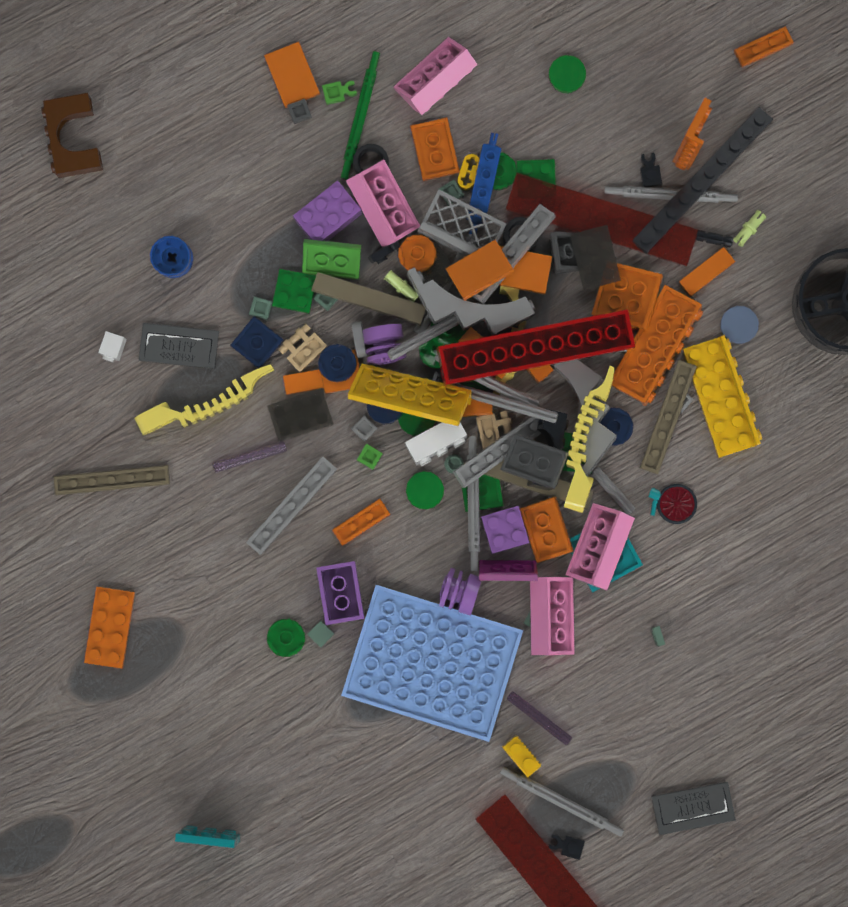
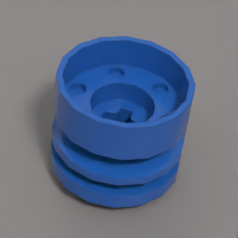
(161, 254)

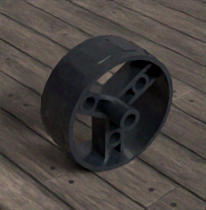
(804, 308)

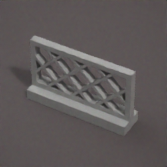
(449, 239)

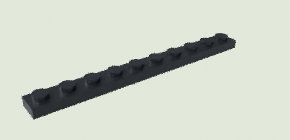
(702, 180)

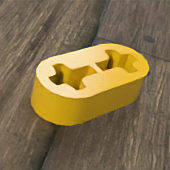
(464, 170)

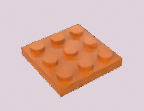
(634, 292)

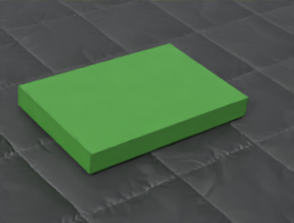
(331, 258)

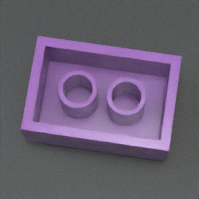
(328, 213)
(340, 593)

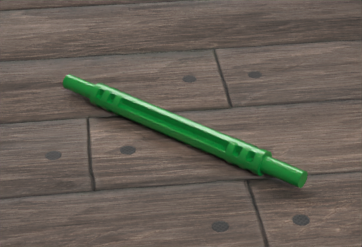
(360, 115)

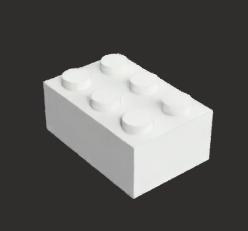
(435, 442)

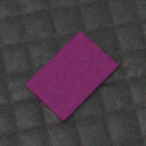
(508, 570)

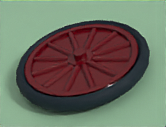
(677, 504)

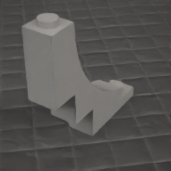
(442, 305)
(599, 437)

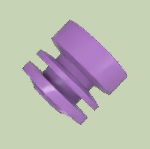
(383, 339)
(460, 591)

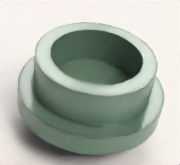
(453, 462)

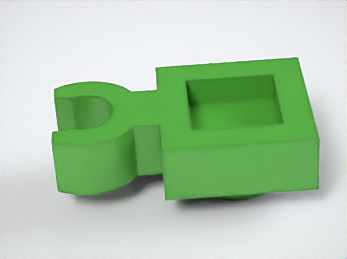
(335, 92)

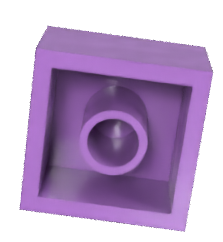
(505, 530)

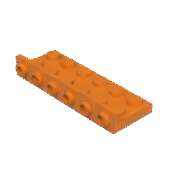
(691, 143)
(656, 347)

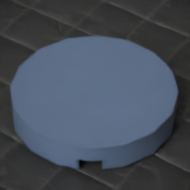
(739, 324)

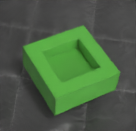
(369, 456)

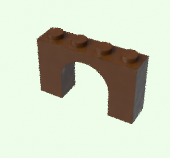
(57, 114)

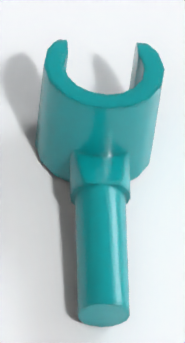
(655, 495)

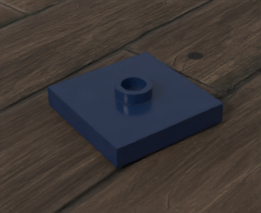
(256, 342)

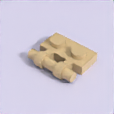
(306, 352)
(488, 427)

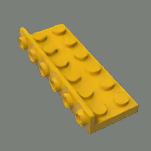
(409, 394)
(722, 396)

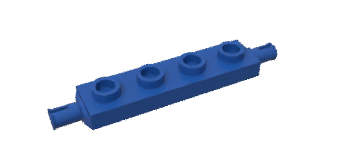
(484, 179)

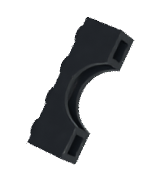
(554, 435)

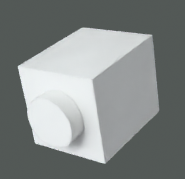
(112, 347)

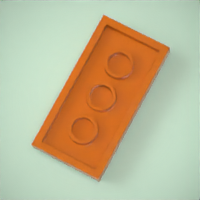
(109, 627)

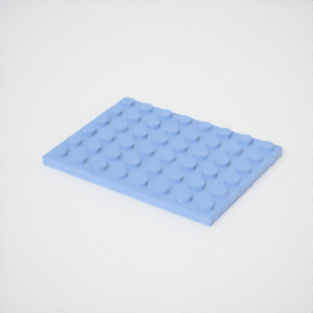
(432, 663)

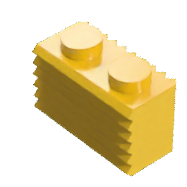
(521, 755)

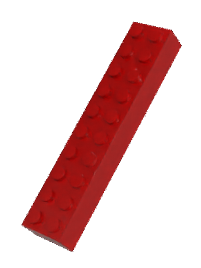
(535, 347)

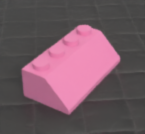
(435, 75)
(383, 203)
(600, 546)
(552, 616)

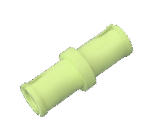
(749, 228)
(401, 286)

